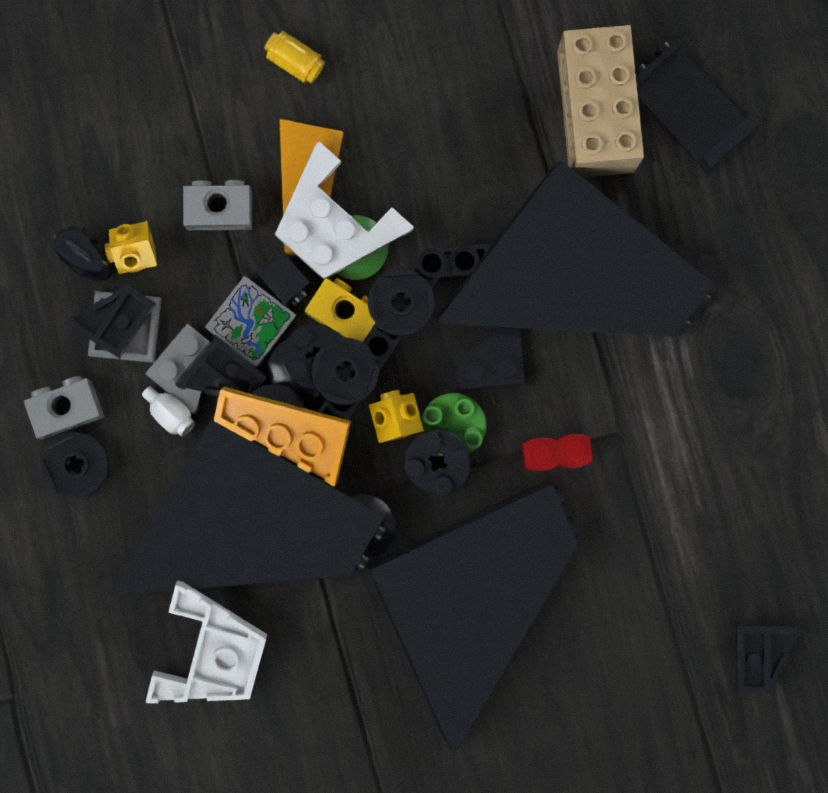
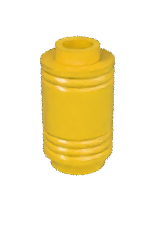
(294, 57)

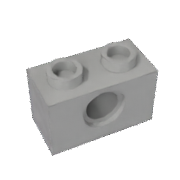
(197, 203)
(43, 413)

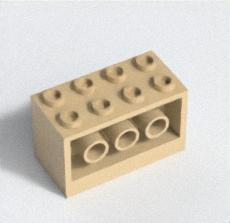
(600, 101)

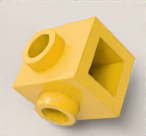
(131, 247)
(395, 416)

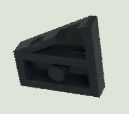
(220, 367)

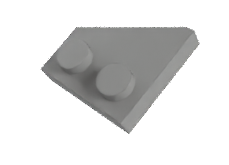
(175, 361)

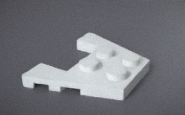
(323, 231)
(223, 658)

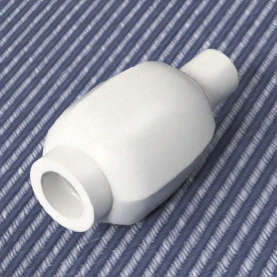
(169, 412)

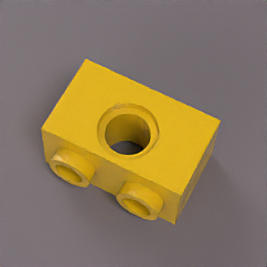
(325, 303)

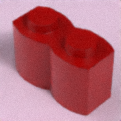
(547, 453)

